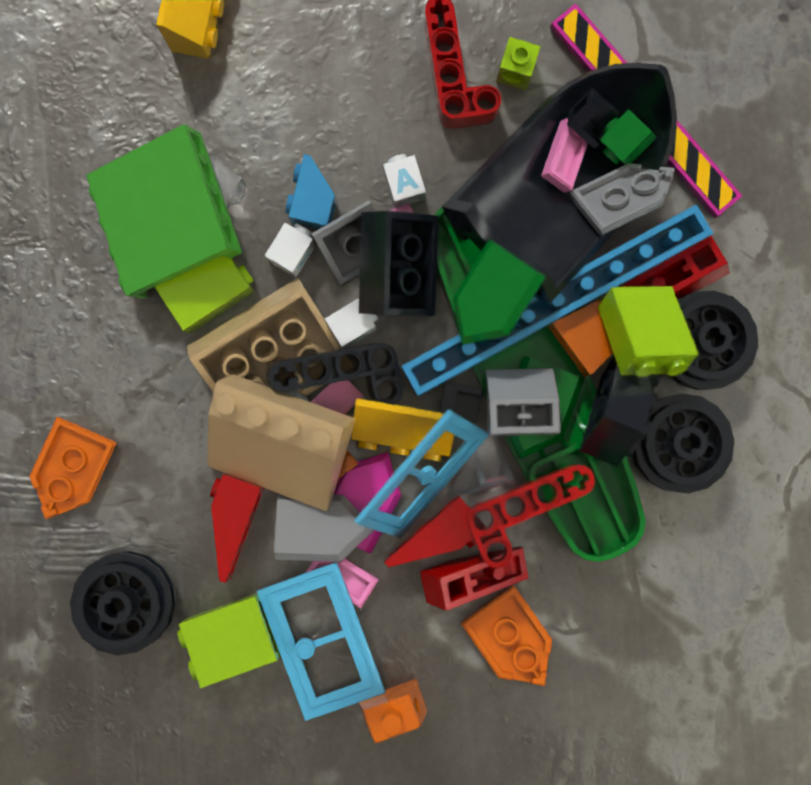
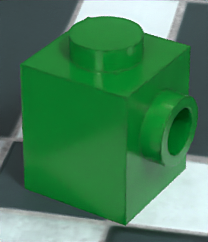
(626, 138)

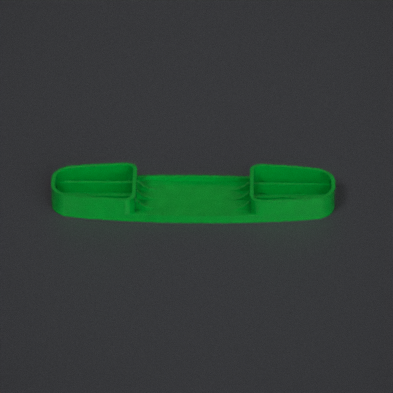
(611, 515)

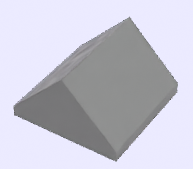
(341, 243)

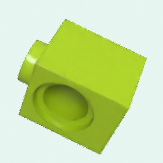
(518, 63)

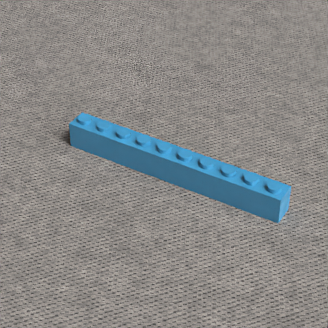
(586, 286)

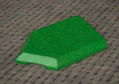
(494, 294)
(568, 390)

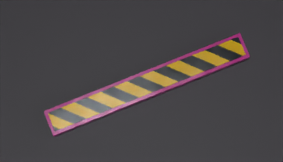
(687, 157)

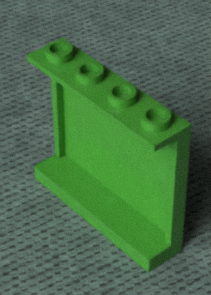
(162, 211)

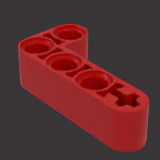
(452, 63)
(530, 508)

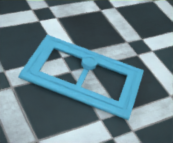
(397, 526)
(293, 652)

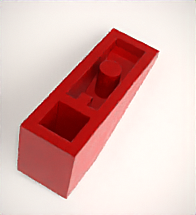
(687, 270)
(232, 516)
(439, 535)
(470, 578)

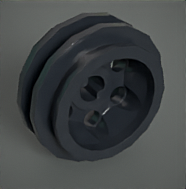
(732, 331)
(715, 440)
(96, 616)

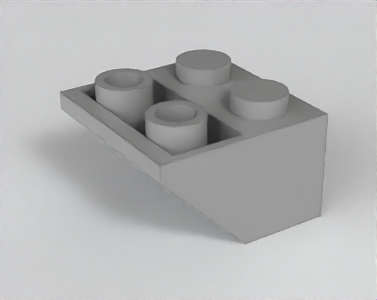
(522, 402)

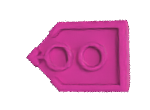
(363, 484)

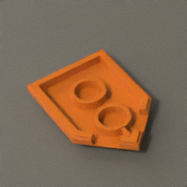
(69, 467)
(510, 638)

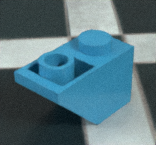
(313, 198)

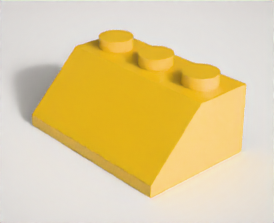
(190, 25)
(397, 427)

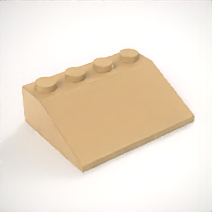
(269, 331)
(277, 440)

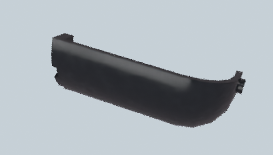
(533, 217)

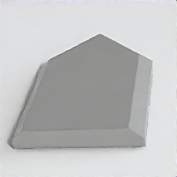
(622, 195)
(314, 534)

